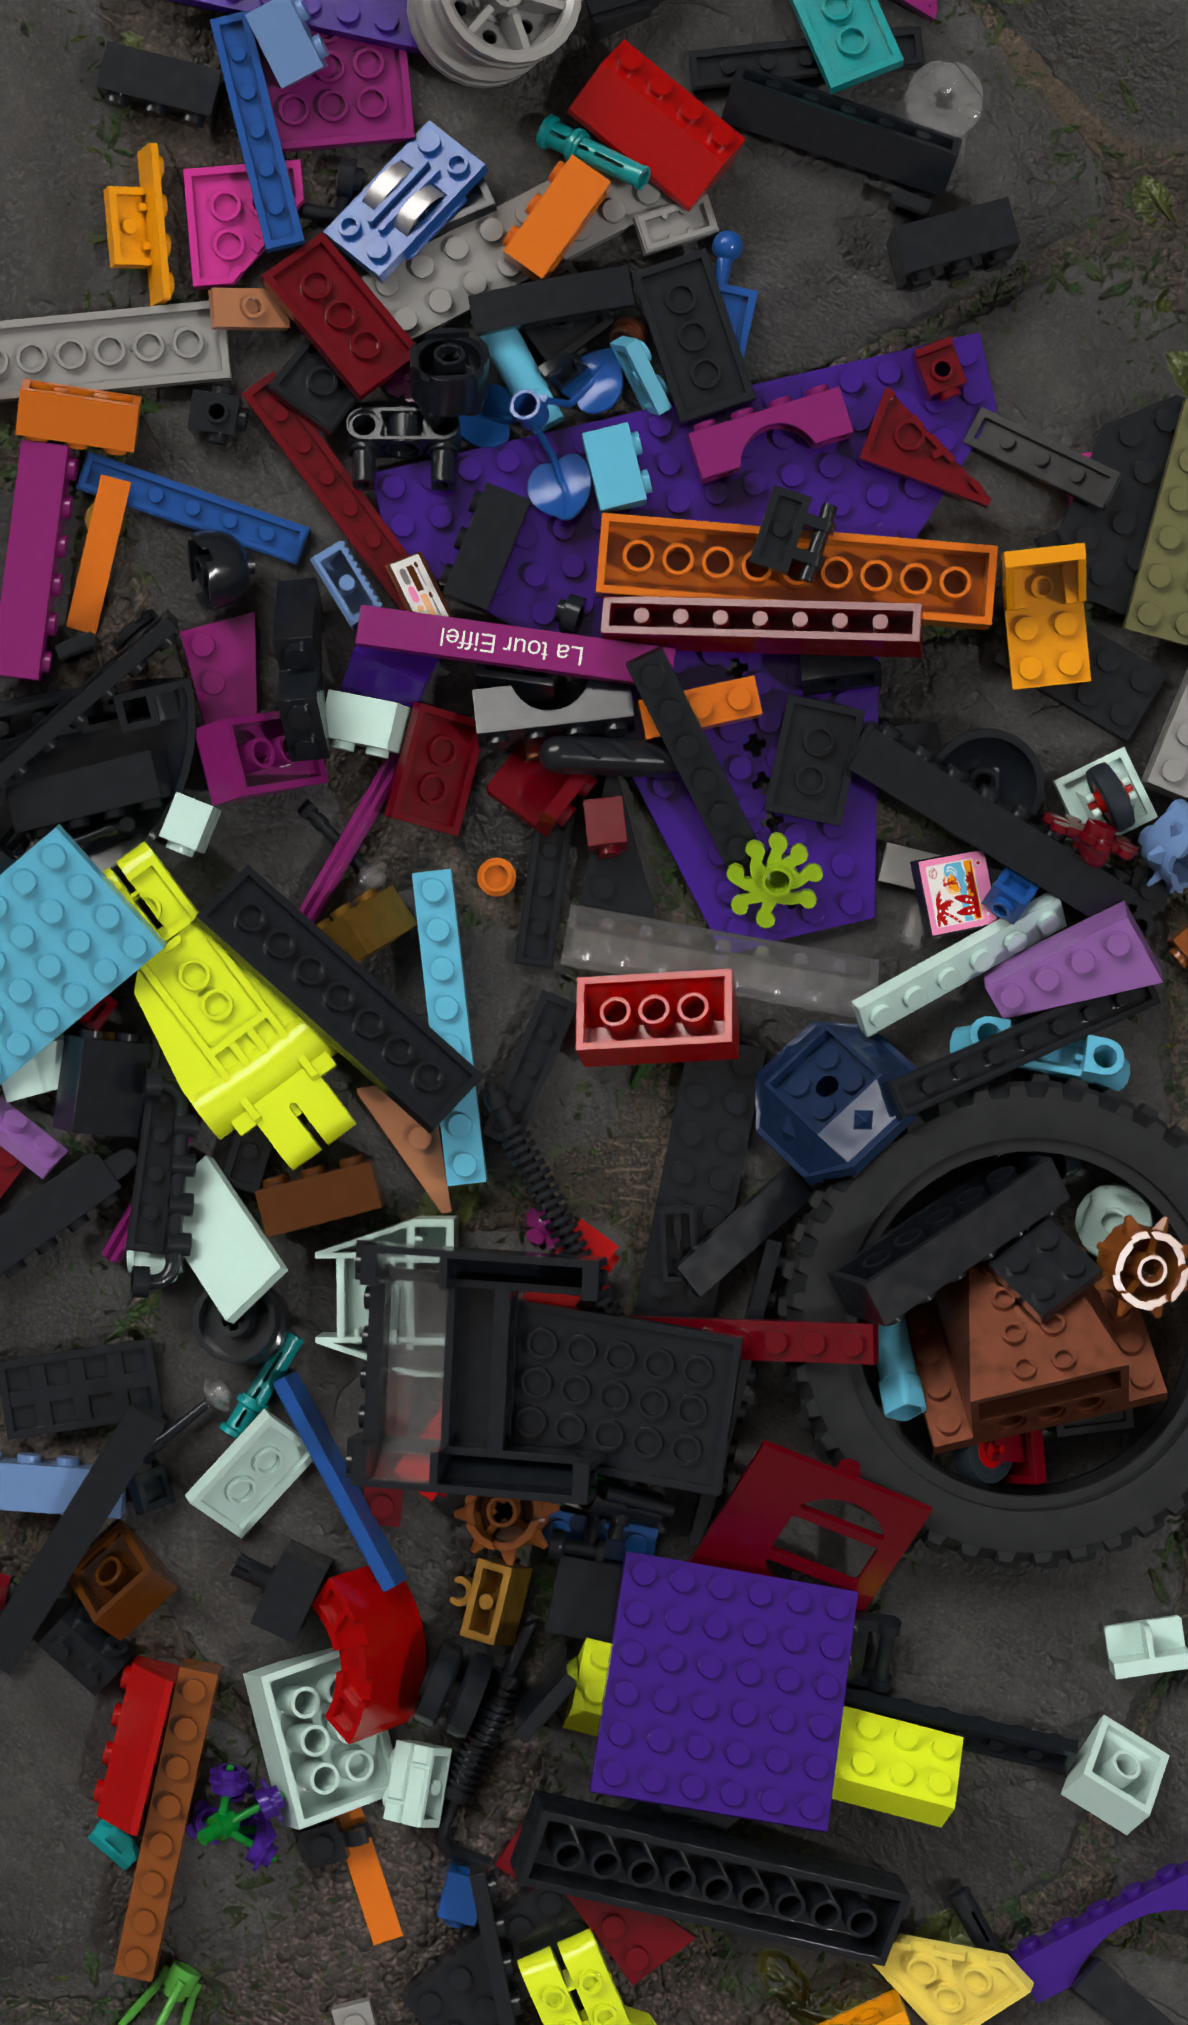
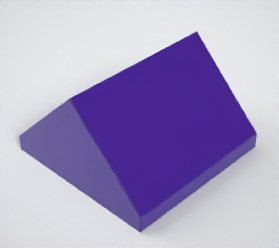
(388, 675)

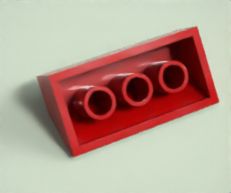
(657, 124)
(657, 1018)
(137, 1744)

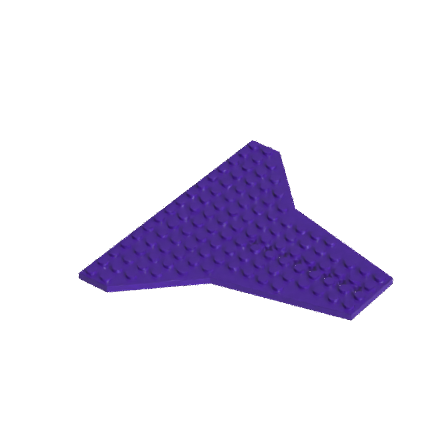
(562, 559)

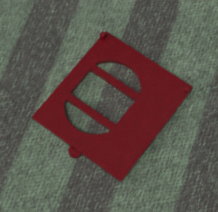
(777, 1488)

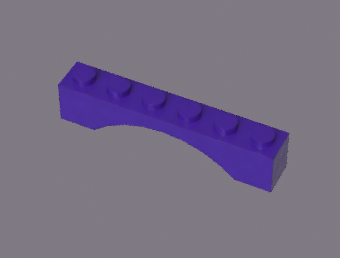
(1058, 1955)

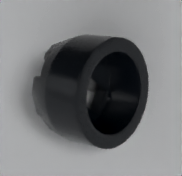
(1065, 1165)

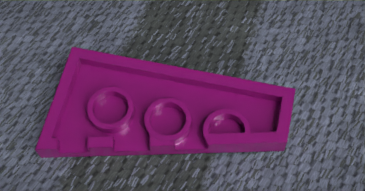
(224, 666)

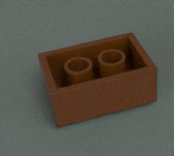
(320, 1195)

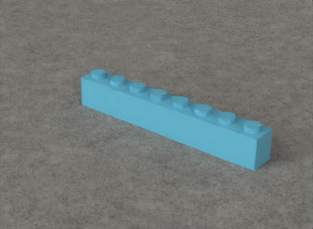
(449, 1016)

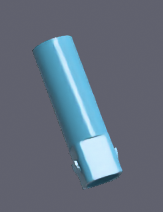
(519, 368)
(899, 1383)

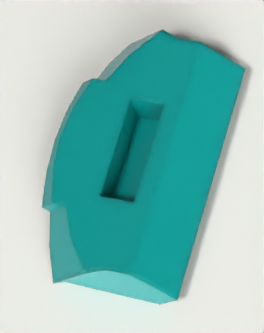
(115, 1844)

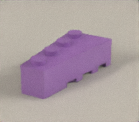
(1075, 965)

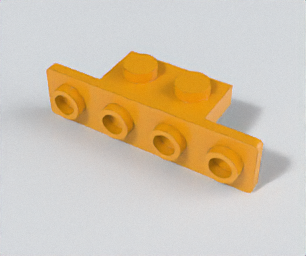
(138, 226)

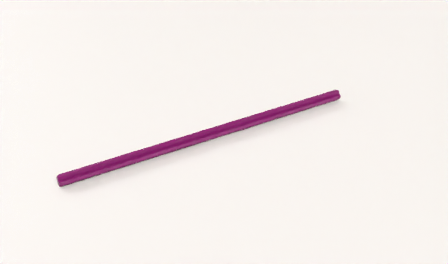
(312, 908)

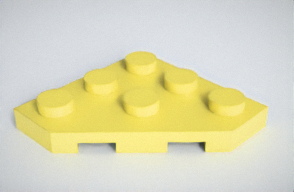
(953, 1981)

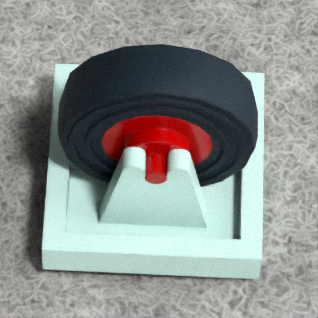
(1107, 792)

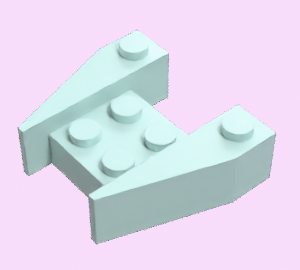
(350, 1294)

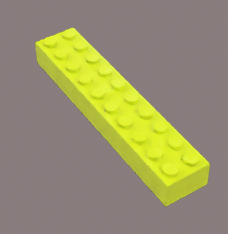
(878, 1762)

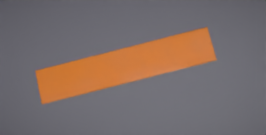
(98, 554)
(371, 1885)

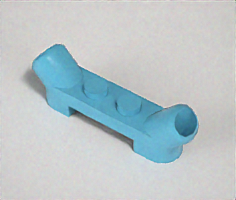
(1092, 1059)

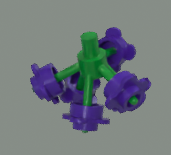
(247, 1827)

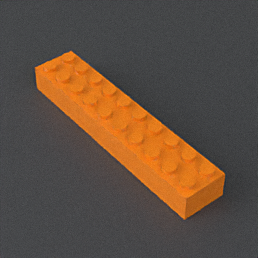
(713, 562)

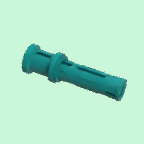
(578, 142)
(255, 1399)

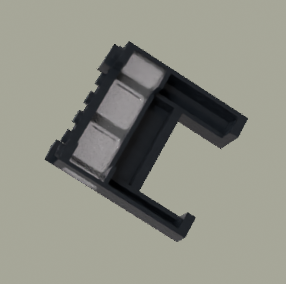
(446, 1372)

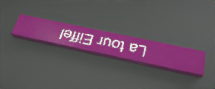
(499, 644)

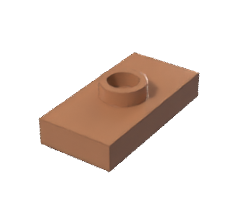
(246, 310)

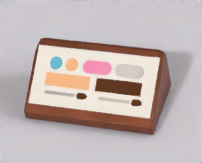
(417, 585)

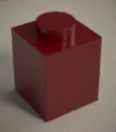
(605, 826)

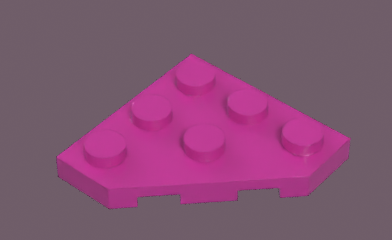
(225, 222)

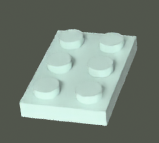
(251, 1474)

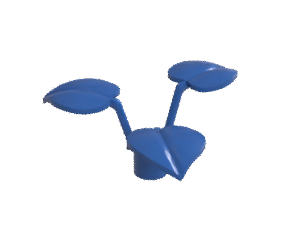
(566, 483)

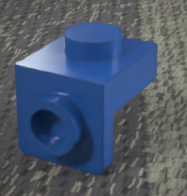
(1010, 895)

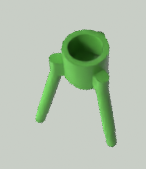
(180, 1982)

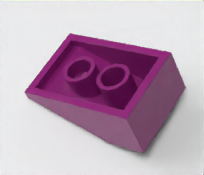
(251, 759)

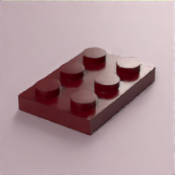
(434, 770)

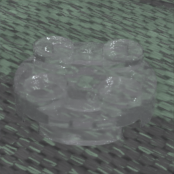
(946, 79)

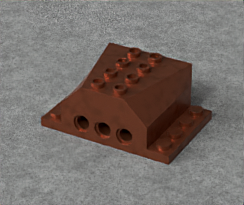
(1003, 1374)

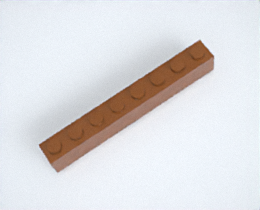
(168, 1819)

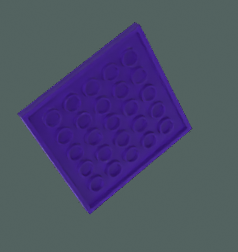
(724, 1692)

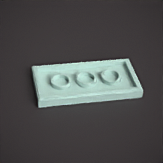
(227, 1244)

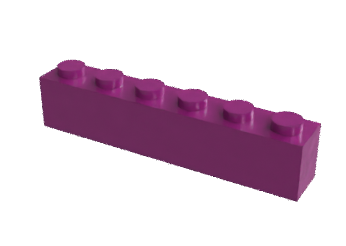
(34, 559)

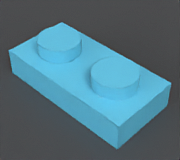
(647, 386)

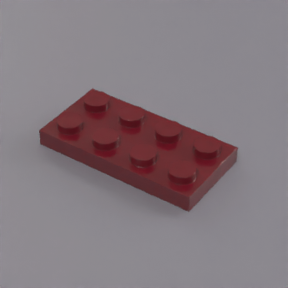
(339, 316)

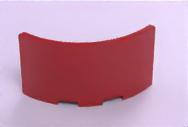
(379, 1653)

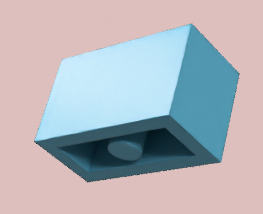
(615, 468)

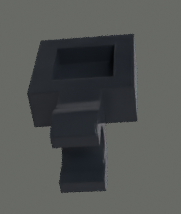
(329, 1842)

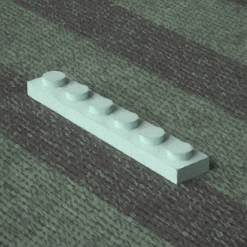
(957, 964)

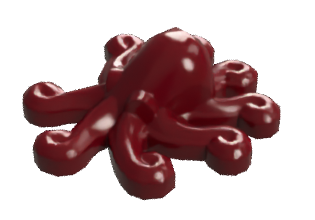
(1093, 840)

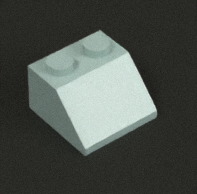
(1116, 1775)

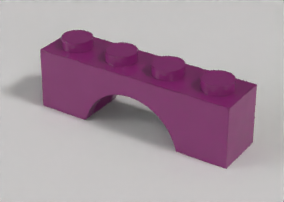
(817, 418)

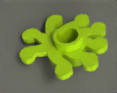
(774, 880)

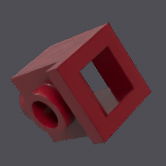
(935, 386)

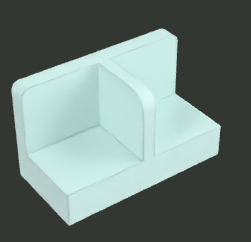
(1146, 1647)

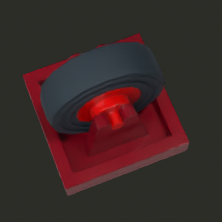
(1005, 1460)

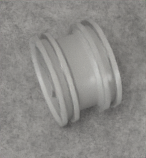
(456, 42)

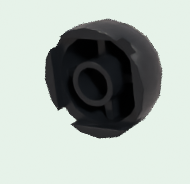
(219, 567)

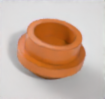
(496, 877)

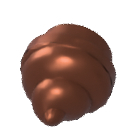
(629, 327)

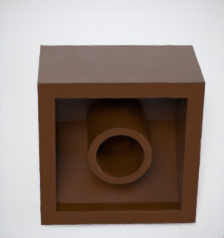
(121, 1581)

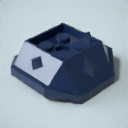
(837, 1132)

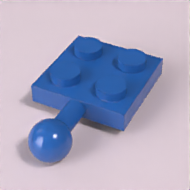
(738, 301)

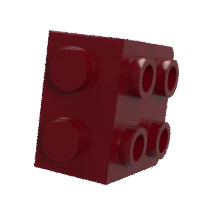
(537, 794)

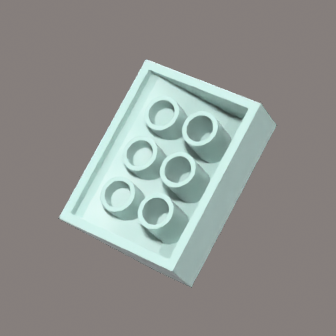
(302, 1748)

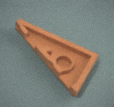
(417, 1147)

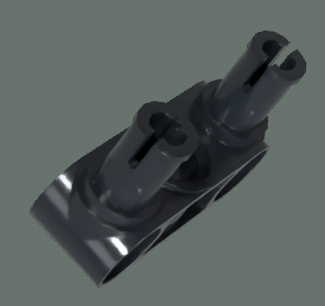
(401, 434)

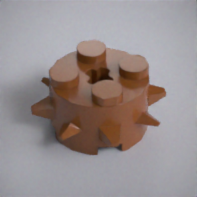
(1139, 1245)
(506, 1534)

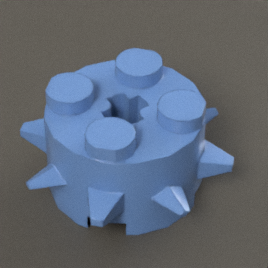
(1167, 847)

